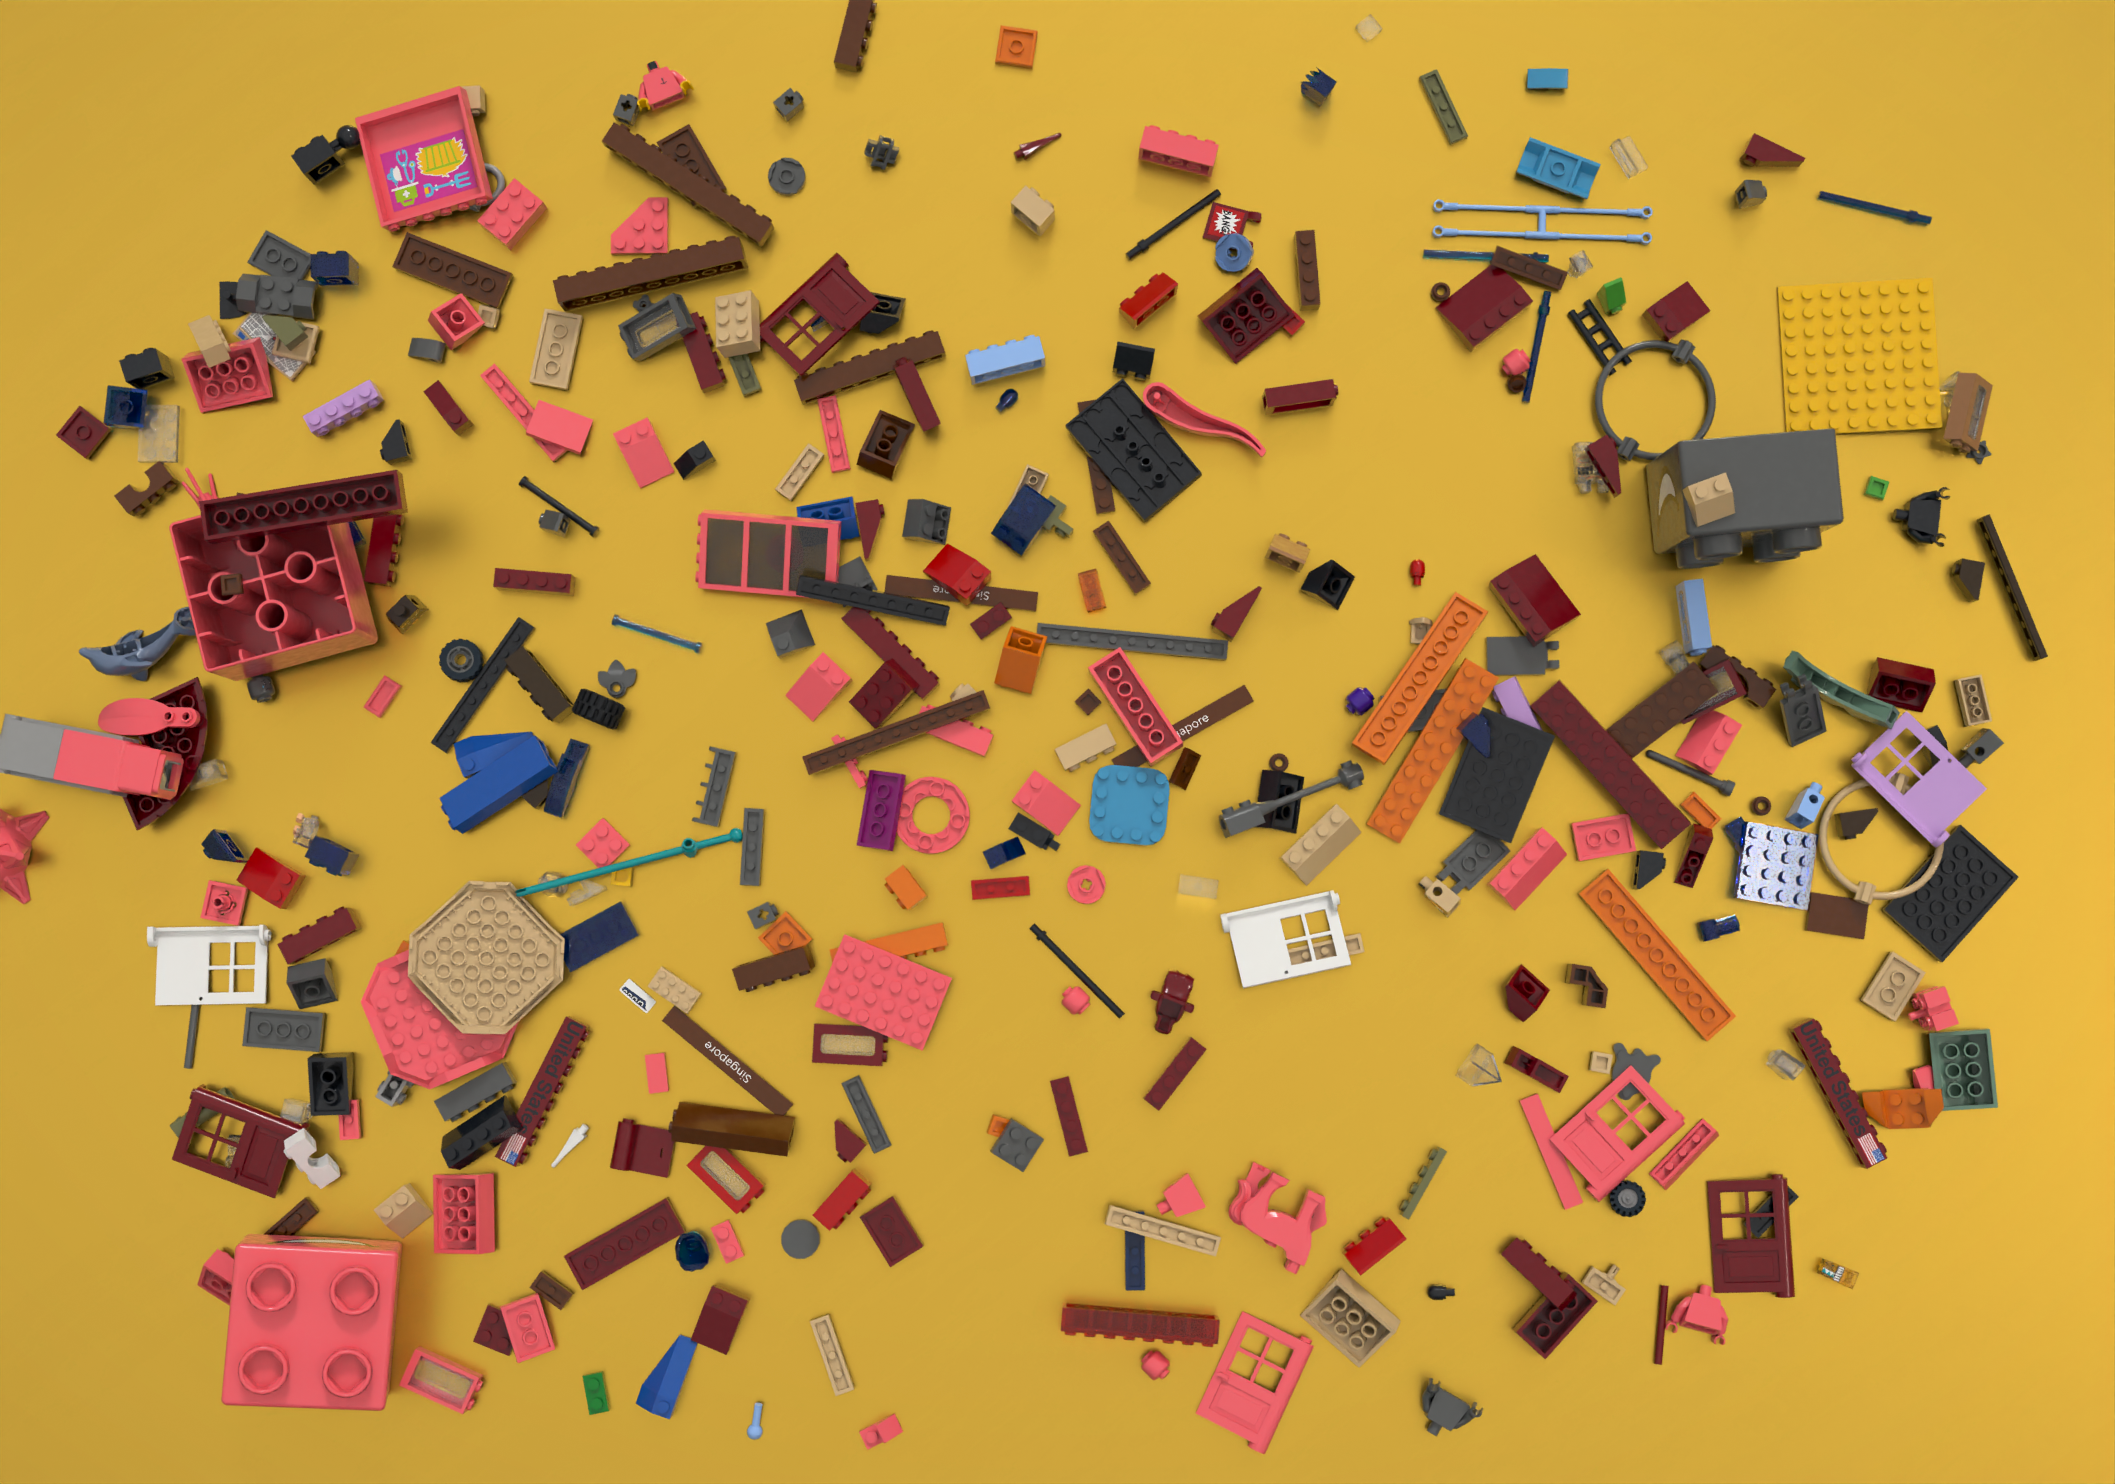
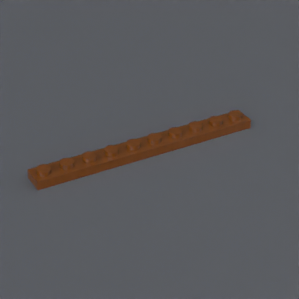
(896, 732)

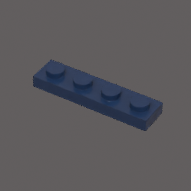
(1134, 1260)

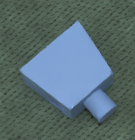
(1806, 806)

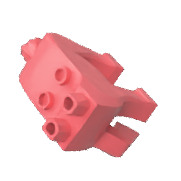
(1275, 1226)

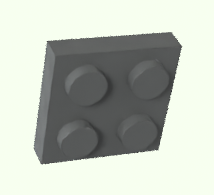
(1017, 1145)

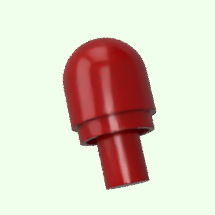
(1417, 571)

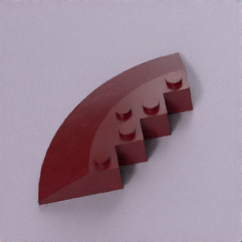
(183, 741)

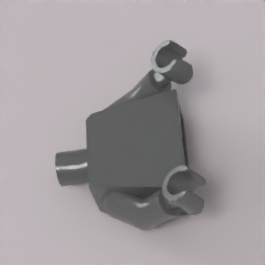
(1446, 1409)

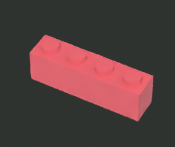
(963, 735)

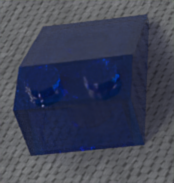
(1023, 519)

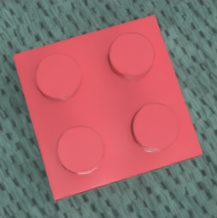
(602, 844)

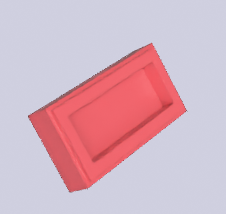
(382, 696)
(656, 1073)

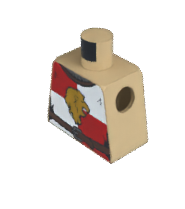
(1446, 902)

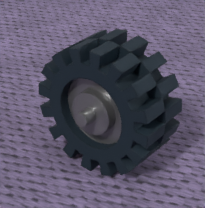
(1627, 1199)

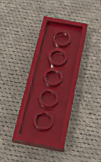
(624, 1243)

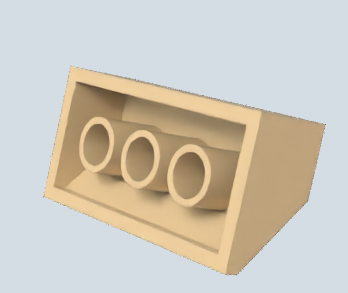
(1320, 844)

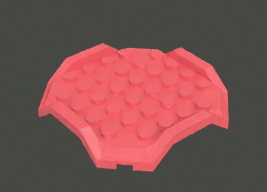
(416, 1036)

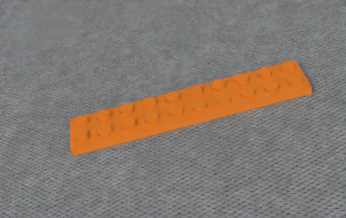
(1419, 678)
(1431, 751)
(1657, 955)

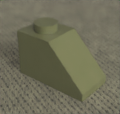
(287, 330)

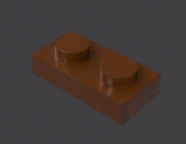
(1185, 768)
(551, 1290)

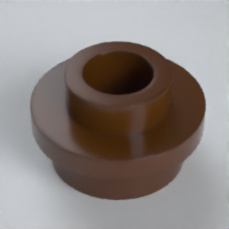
(1440, 286)
(1278, 756)
(1765, 801)

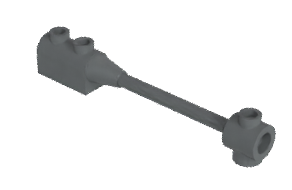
(1252, 814)

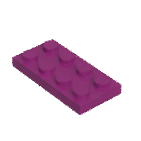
(881, 810)

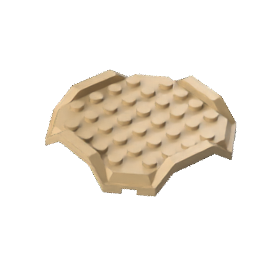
(485, 958)

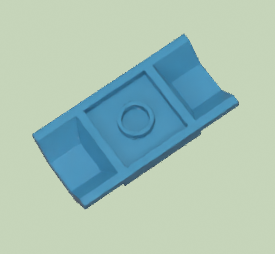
(1557, 168)

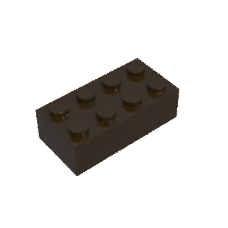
(540, 684)

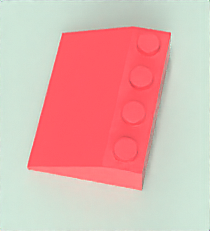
(231, 382)
(463, 1213)

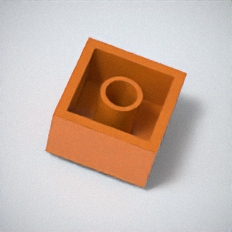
(905, 887)

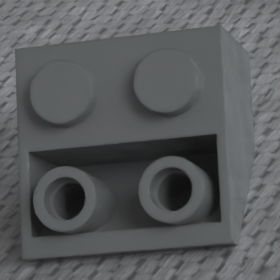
(926, 521)

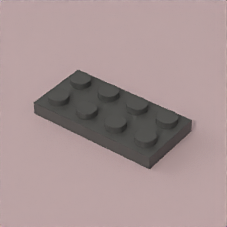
(283, 1029)

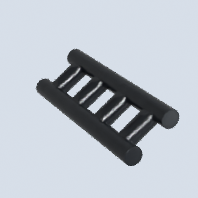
(1601, 325)

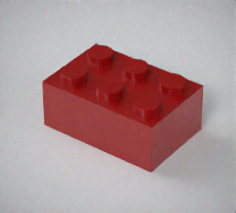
(842, 1200)

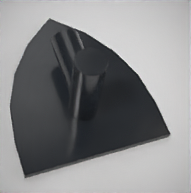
(228, 303)

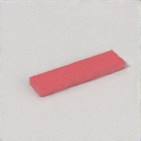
(833, 434)

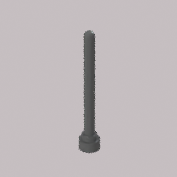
(1724, 786)

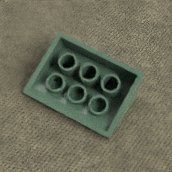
(1964, 1069)

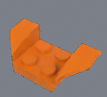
(1904, 1107)

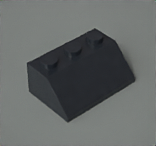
(1275, 786)

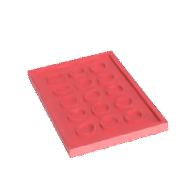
(883, 992)

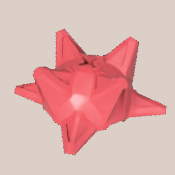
(15, 851)

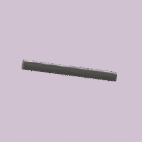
(191, 1036)

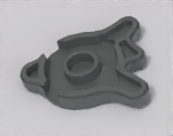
(1638, 1060)

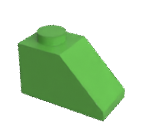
(1612, 296)

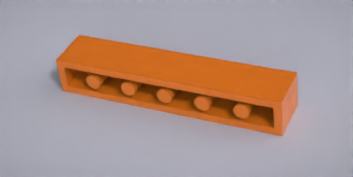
(910, 941)

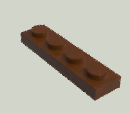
(1528, 267)
(1121, 557)

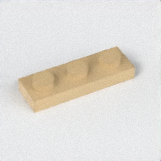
(799, 472)

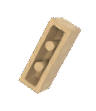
(1086, 748)

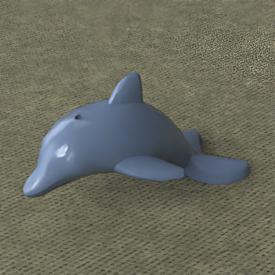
(135, 654)

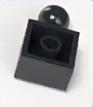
(321, 156)

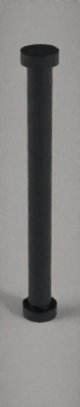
(524, 482)

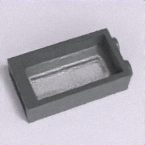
(656, 327)

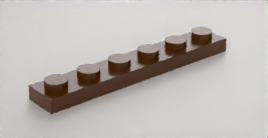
(1100, 483)

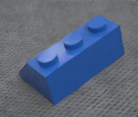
(837, 510)

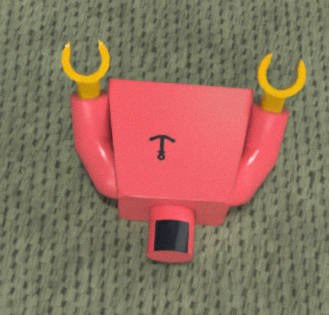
(661, 87)

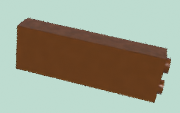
(732, 1129)

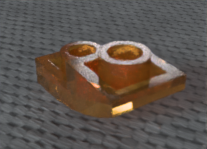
(1092, 590)

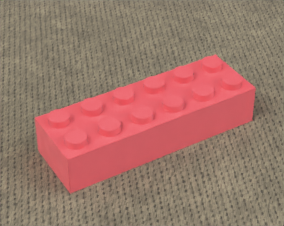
(1135, 706)

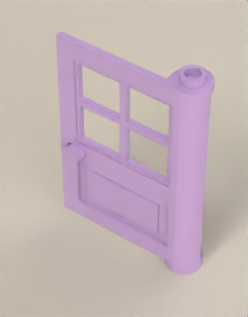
(1937, 795)

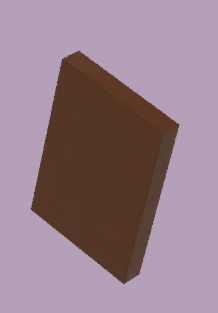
(1836, 916)

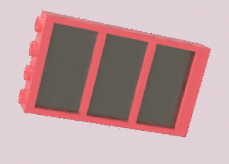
(765, 551)

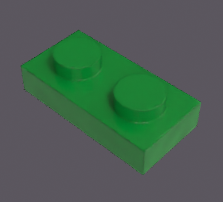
(596, 1393)

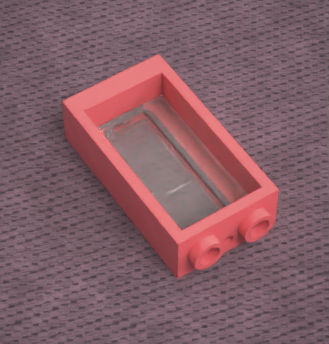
(441, 1380)

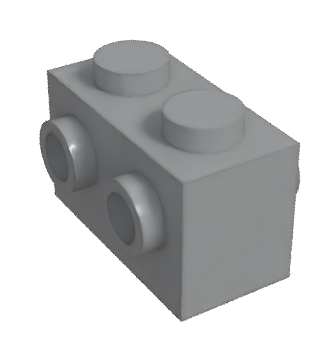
(393, 1090)

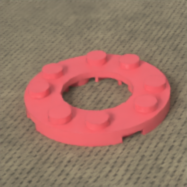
(957, 824)

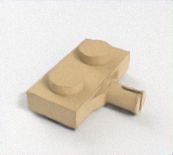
(1604, 1284)

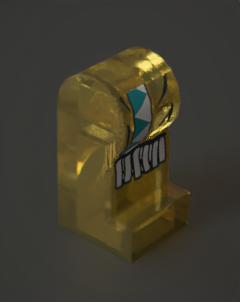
(1837, 1273)

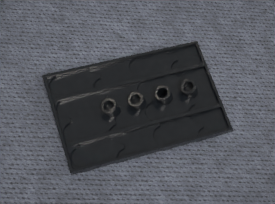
(1133, 450)

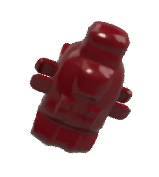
(1172, 1000)

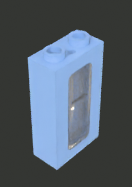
(1693, 617)

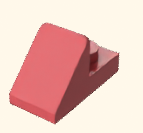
(881, 1431)

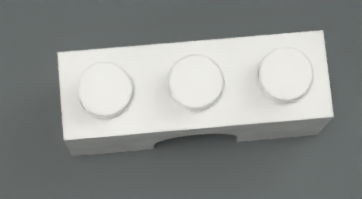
(319, 1170)

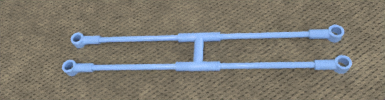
(1541, 233)

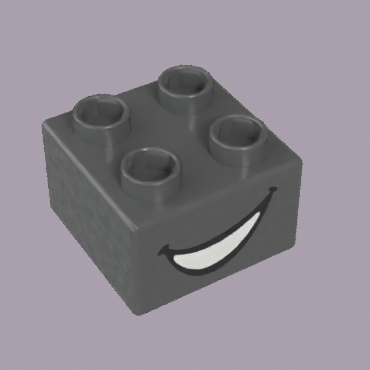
(1781, 492)

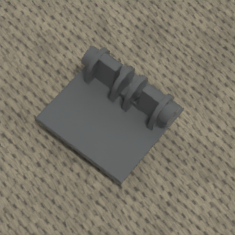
(856, 574)

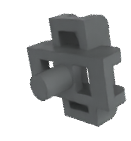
(879, 151)

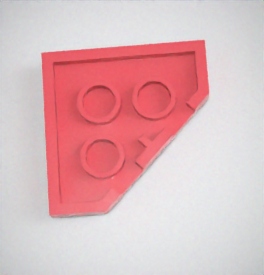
(644, 230)

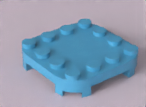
(1129, 805)

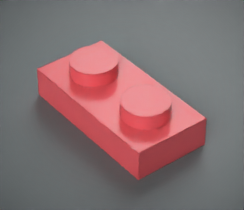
(350, 1124)
(727, 1241)

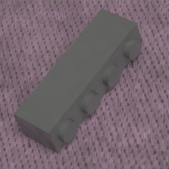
(475, 1091)

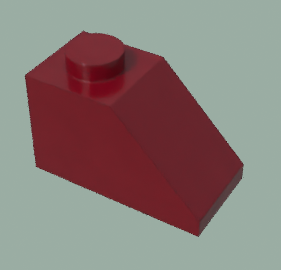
(847, 1142)

